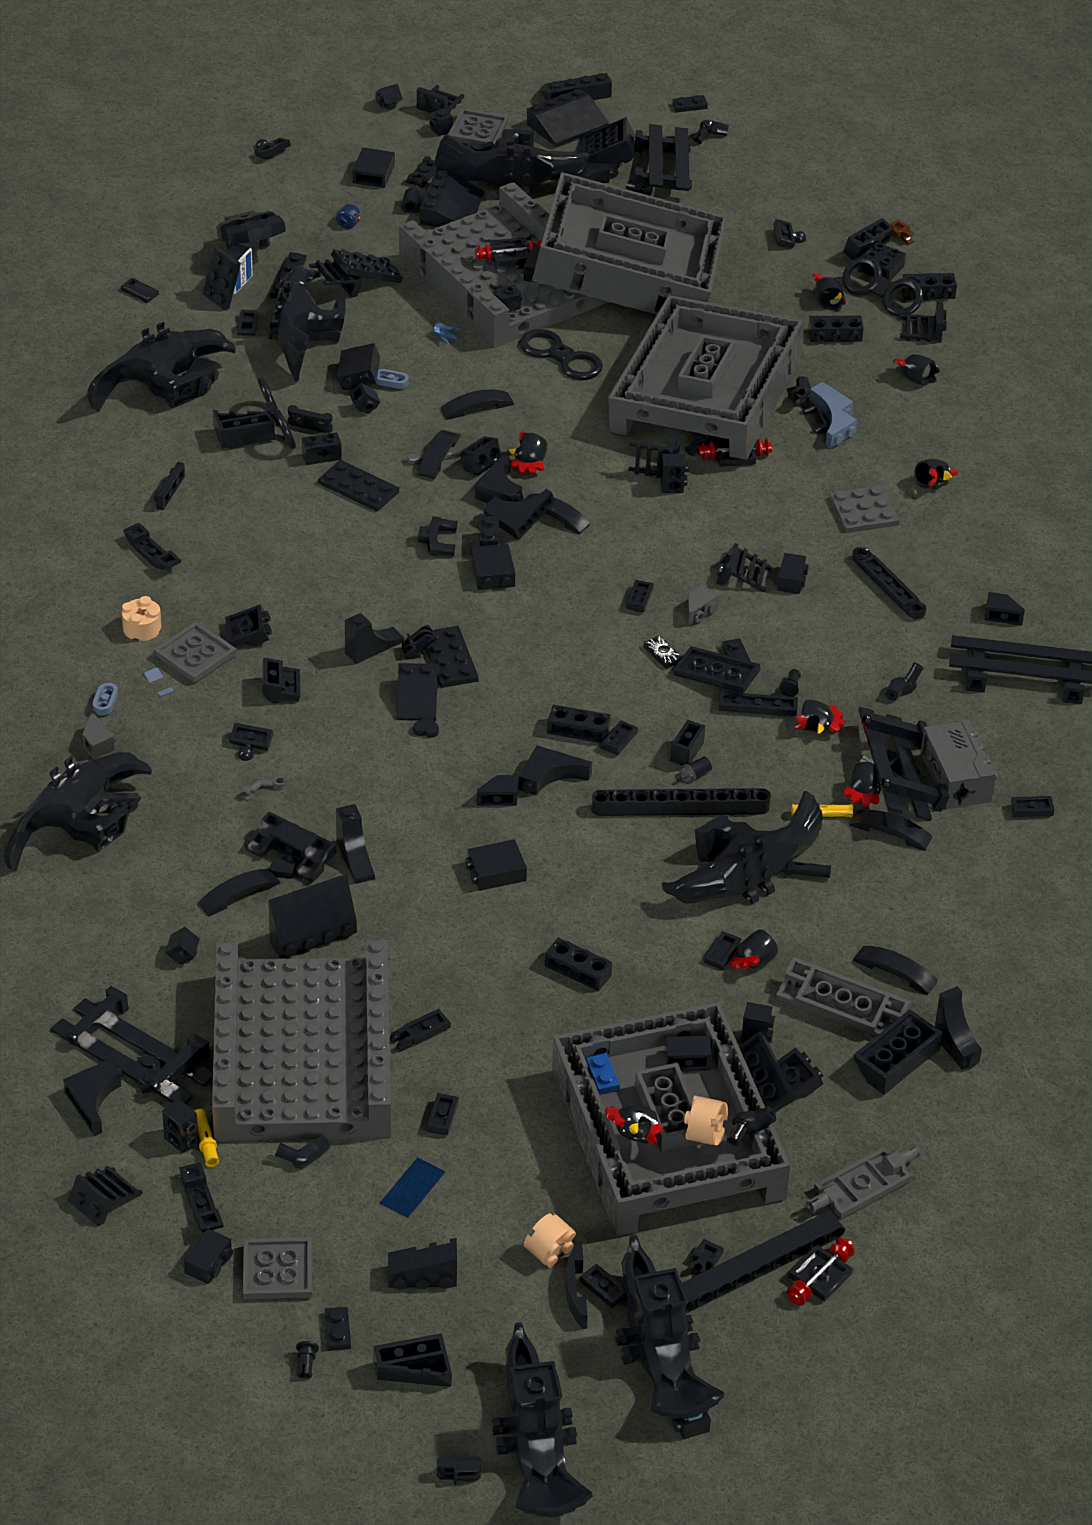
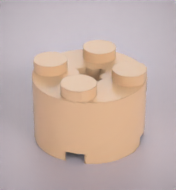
(141, 619)
(706, 1120)
(550, 1239)

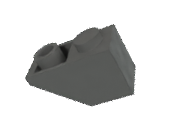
(701, 603)
(97, 738)

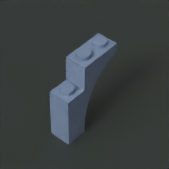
(837, 410)

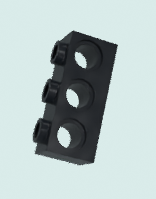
(862, 240)
(933, 286)
(836, 328)
(578, 723)
(578, 964)

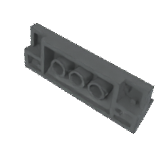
(840, 998)

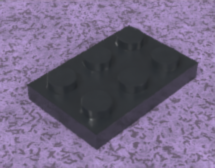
(221, 278)

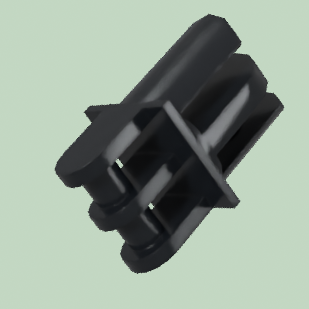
(418, 642)
(459, 1468)

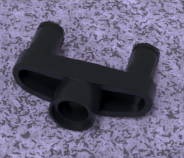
(430, 534)

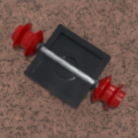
(506, 251)
(721, 449)
(821, 1272)

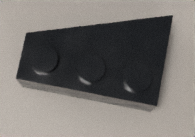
(243, 429)
(424, 1267)
(414, 1361)

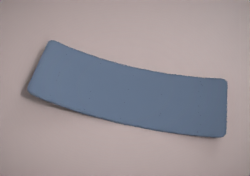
(155, 674)

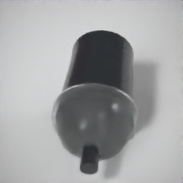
(694, 770)

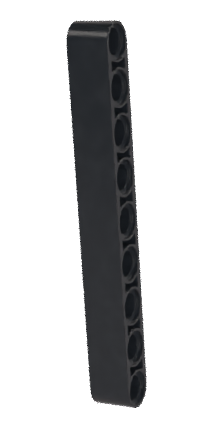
(681, 802)
(761, 1260)

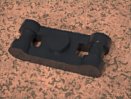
(423, 172)
(310, 420)

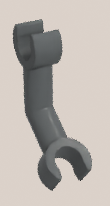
(277, 783)

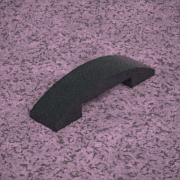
(474, 400)
(436, 453)
(561, 510)
(149, 549)
(893, 825)
(236, 887)
(898, 965)
(200, 1198)
(577, 1305)

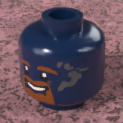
(348, 216)

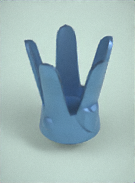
(441, 331)

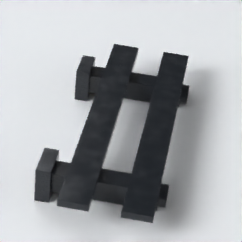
(656, 145)
(978, 664)
(911, 784)
(176, 1062)

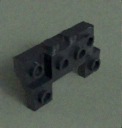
(294, 841)

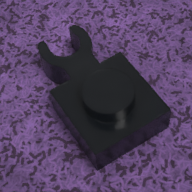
(706, 1256)

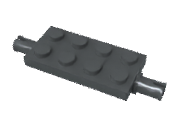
(863, 1181)

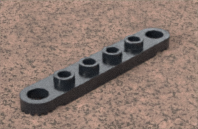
(889, 582)

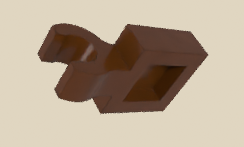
(902, 230)

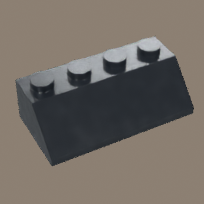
(597, 86)
(898, 1051)

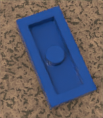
(603, 1073)

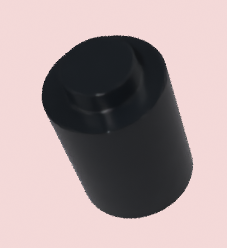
(410, 200)

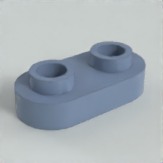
(392, 379)
(105, 698)

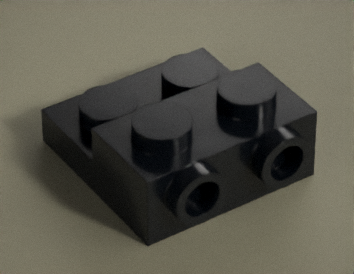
(248, 626)
(800, 1073)

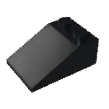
(417, 691)

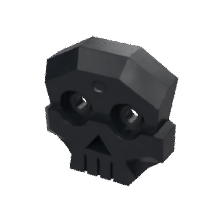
(250, 228)

